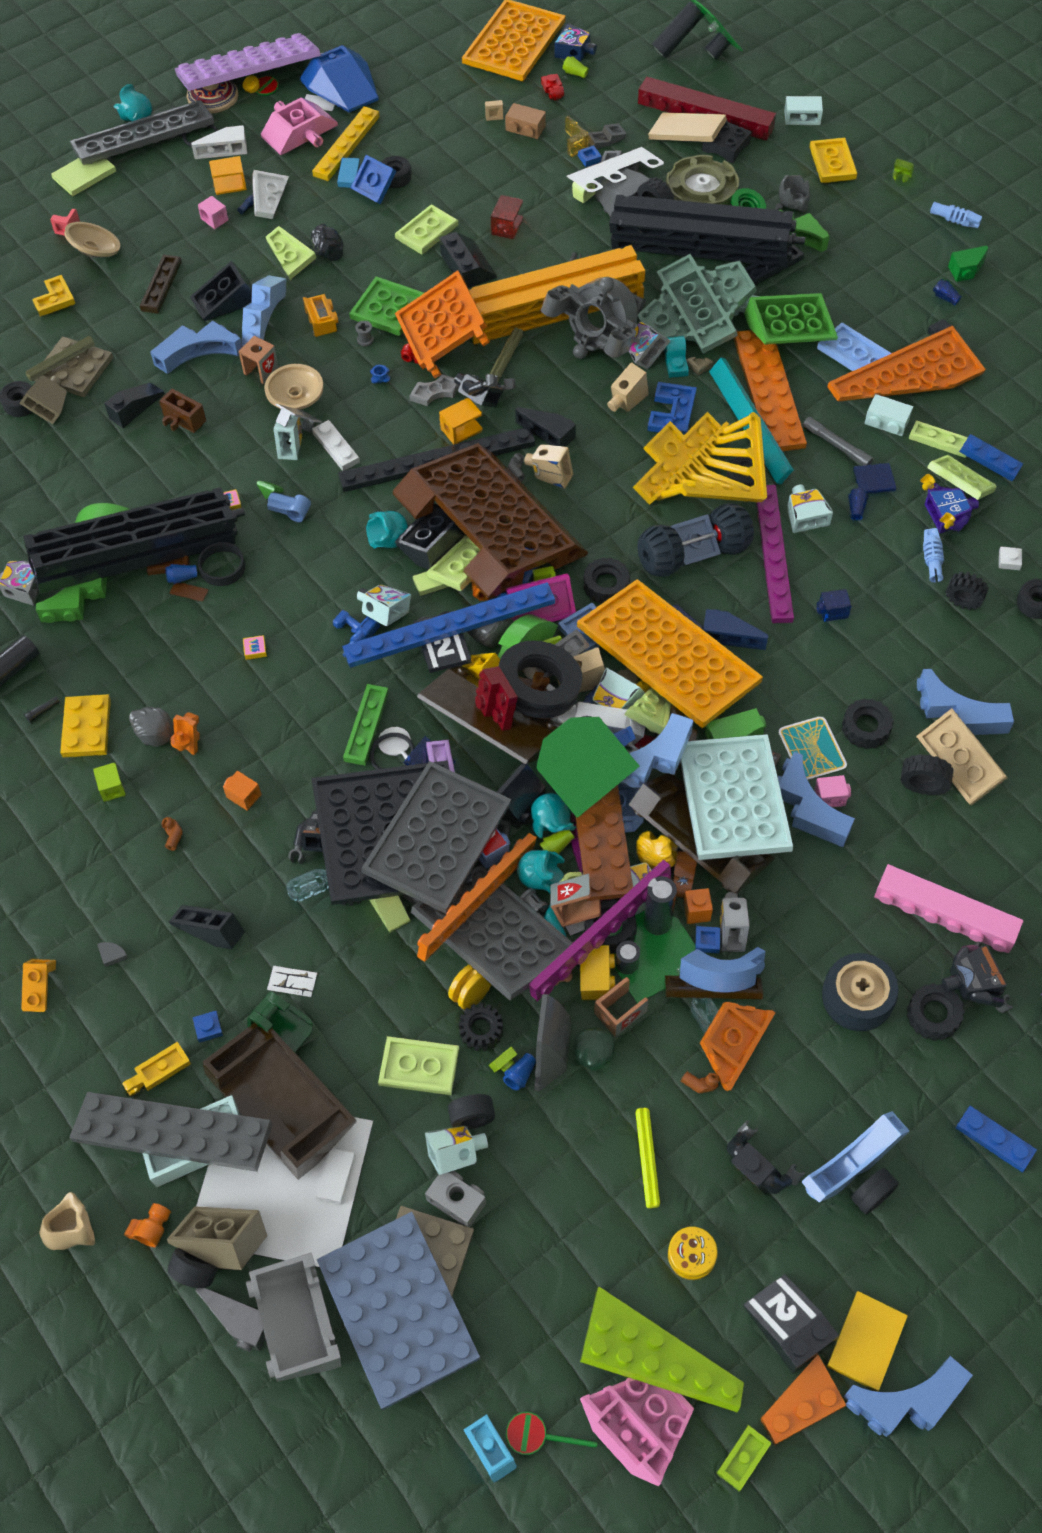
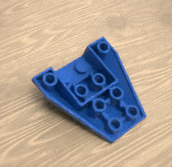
(341, 79)

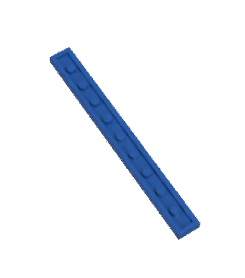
(448, 625)

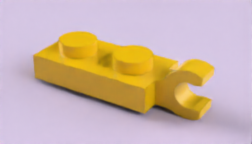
(157, 1069)

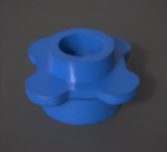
(379, 374)

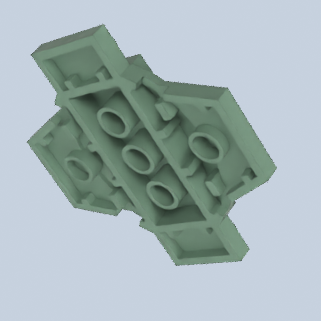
(699, 302)

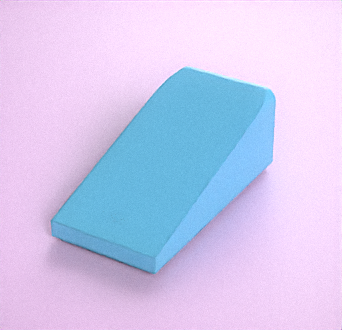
(490, 1448)

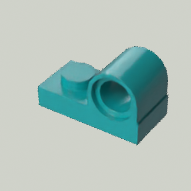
(676, 357)

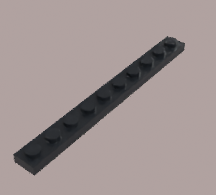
(399, 467)

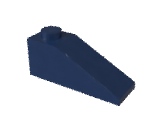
(733, 631)

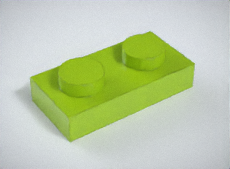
(744, 1458)

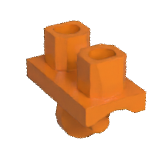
(186, 733)

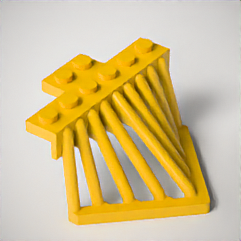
(683, 458)

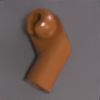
(174, 831)
(701, 1085)

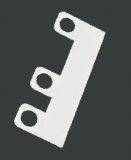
(611, 167)

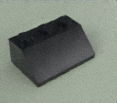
(465, 256)
(430, 538)

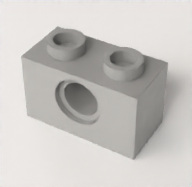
(462, 1211)

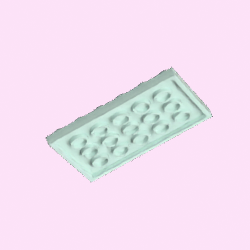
(734, 797)

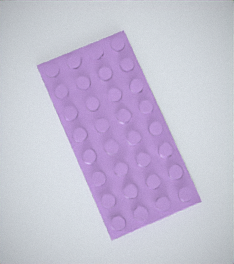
(246, 62)

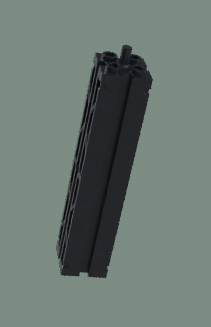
(704, 230)
(130, 539)

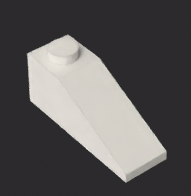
(221, 143)
(612, 717)

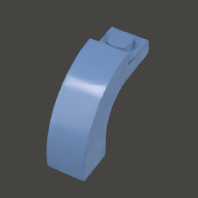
(722, 975)

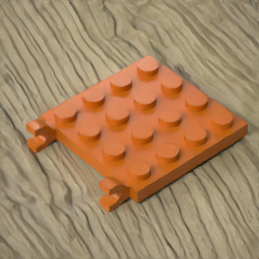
(441, 321)

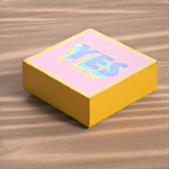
(234, 499)
(254, 647)

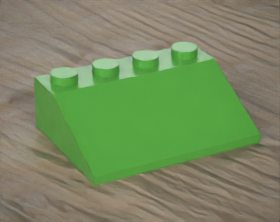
(790, 318)

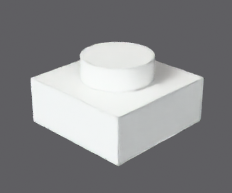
(1010, 558)

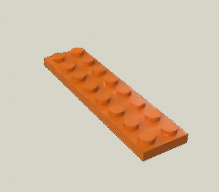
(770, 390)

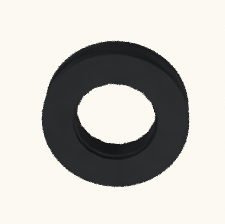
(548, 657)

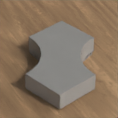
(427, 392)

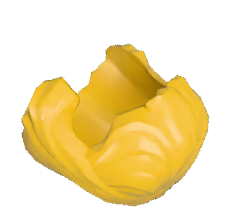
(654, 849)

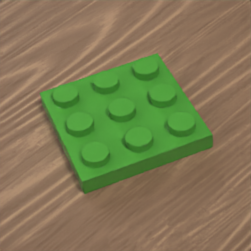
(381, 303)

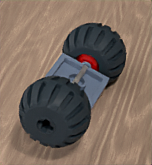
(667, 548)

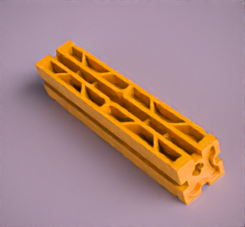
(519, 299)

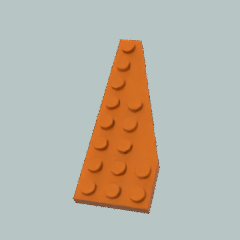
(927, 365)

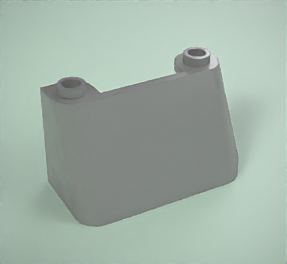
(294, 1318)

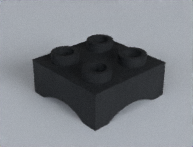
(729, 142)

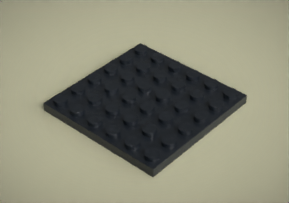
(351, 820)

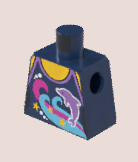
(574, 43)

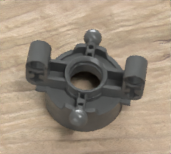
(615, 304)

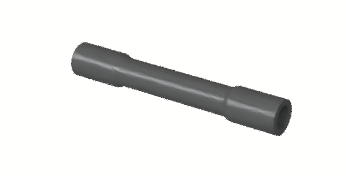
(819, 430)

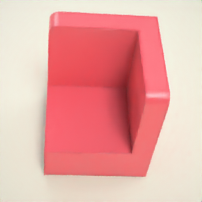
(59, 223)

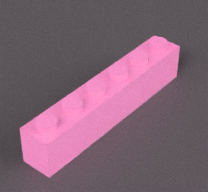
(948, 909)

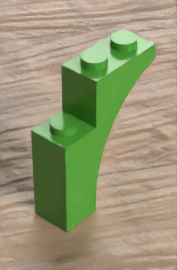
(815, 235)
(69, 602)

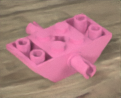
(296, 124)

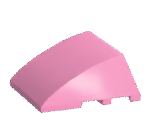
(639, 1425)

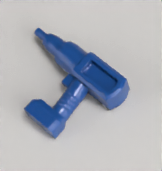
(361, 630)

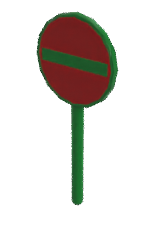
(267, 85)
(528, 1434)

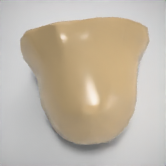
(67, 1225)

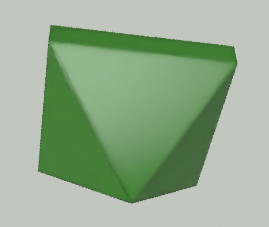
(268, 488)

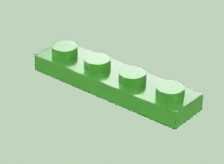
(366, 724)

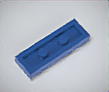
(991, 457)
(996, 1139)

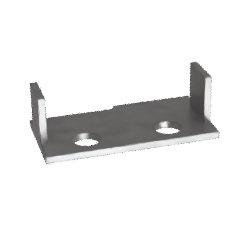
(286, 413)

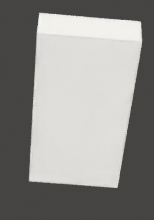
(335, 1175)

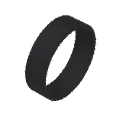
(221, 547)

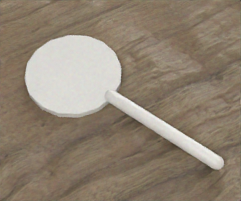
(394, 746)

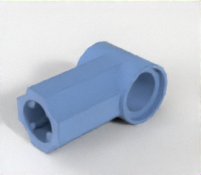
(294, 508)

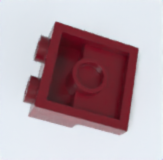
(496, 697)

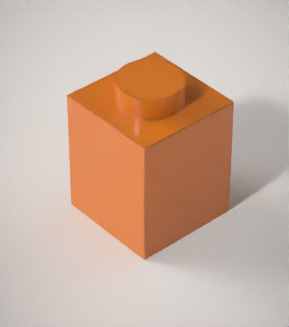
(242, 790)
(697, 906)

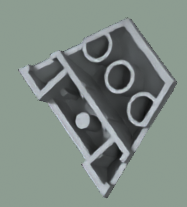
(625, 187)
(552, 1042)

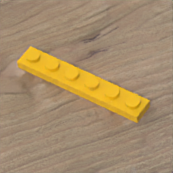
(346, 143)

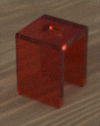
(504, 217)

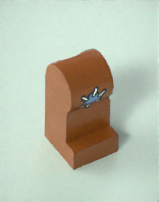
(684, 873)

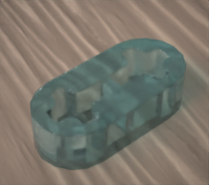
(308, 885)
(700, 1016)

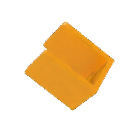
(227, 175)
(459, 421)

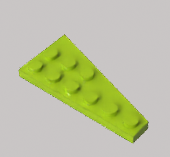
(641, 1350)

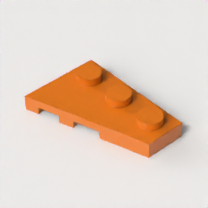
(803, 1403)

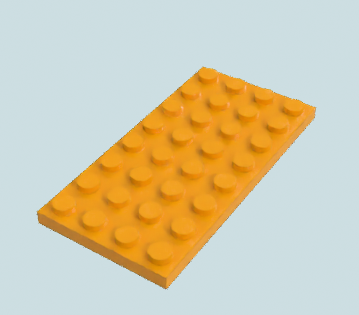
(669, 653)

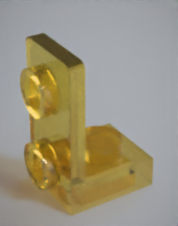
(578, 139)

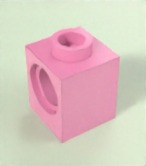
(213, 212)
(833, 790)

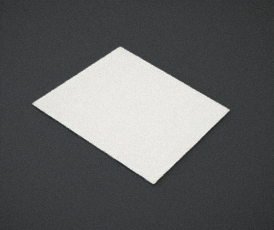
(289, 1206)

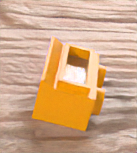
(320, 314)

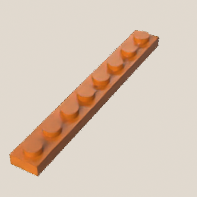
(474, 899)

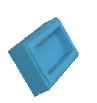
(348, 171)

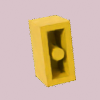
(596, 973)

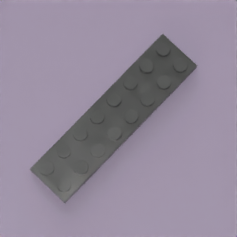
(141, 132)
(172, 1131)

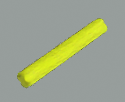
(647, 1158)

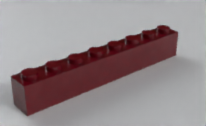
(680, 99)

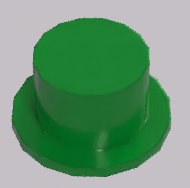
(748, 198)

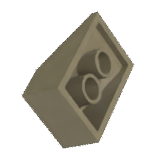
(220, 1235)

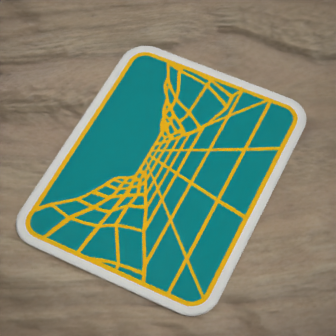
(816, 744)

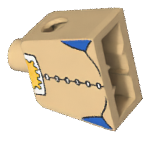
(551, 464)

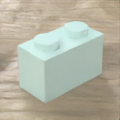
(803, 110)
(888, 415)

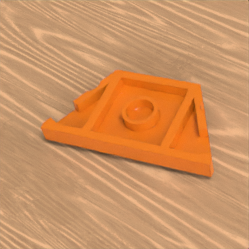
(733, 1039)

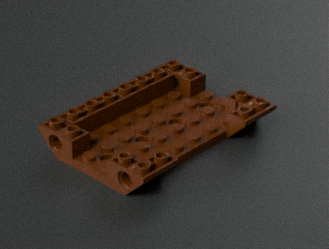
(505, 499)

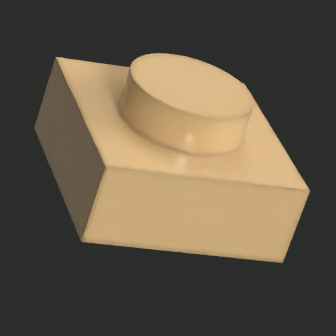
(494, 110)

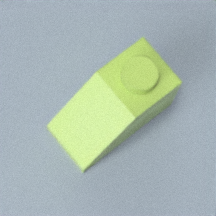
(391, 912)

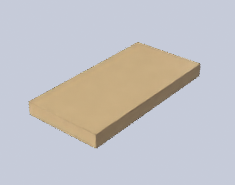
(687, 127)
(973, 766)

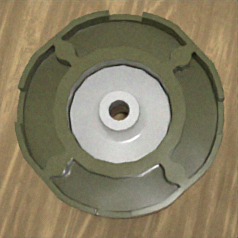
(703, 180)

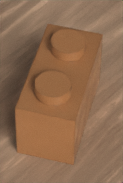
(525, 121)

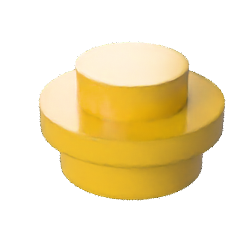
(251, 84)

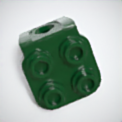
(284, 1019)

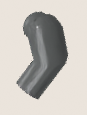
(515, 466)

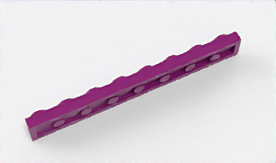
(774, 558)
(595, 935)

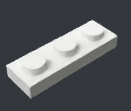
(335, 445)

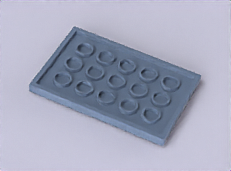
(397, 1310)

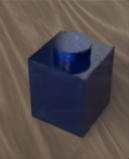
(834, 605)

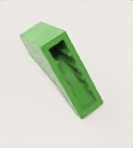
(738, 725)

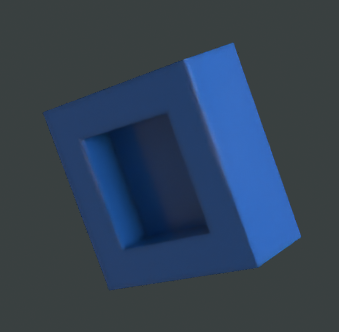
(589, 156)
(707, 939)
(207, 1026)

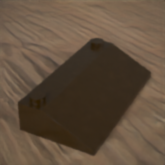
(455, 696)
(666, 807)
(279, 1087)

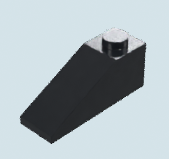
(130, 403)
(549, 427)
(209, 925)

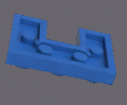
(682, 399)

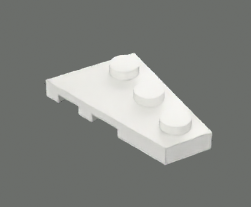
(267, 192)

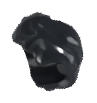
(327, 242)

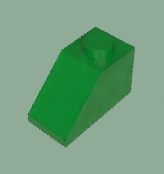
(967, 263)

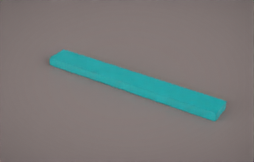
(742, 407)

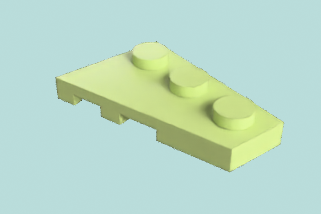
(289, 251)
(651, 711)

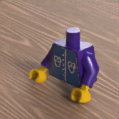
(947, 506)

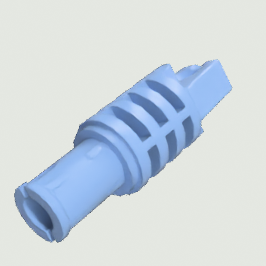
(957, 215)
(933, 553)

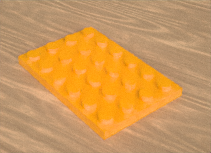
(513, 39)

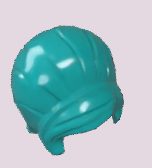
(133, 104)
(385, 528)
(550, 814)
(540, 869)

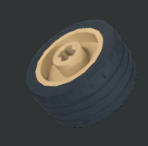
(860, 992)

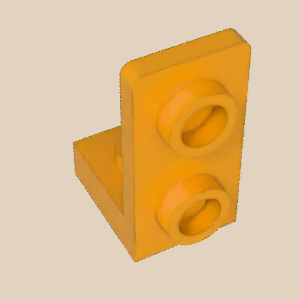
(36, 984)

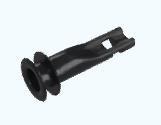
(31, 715)

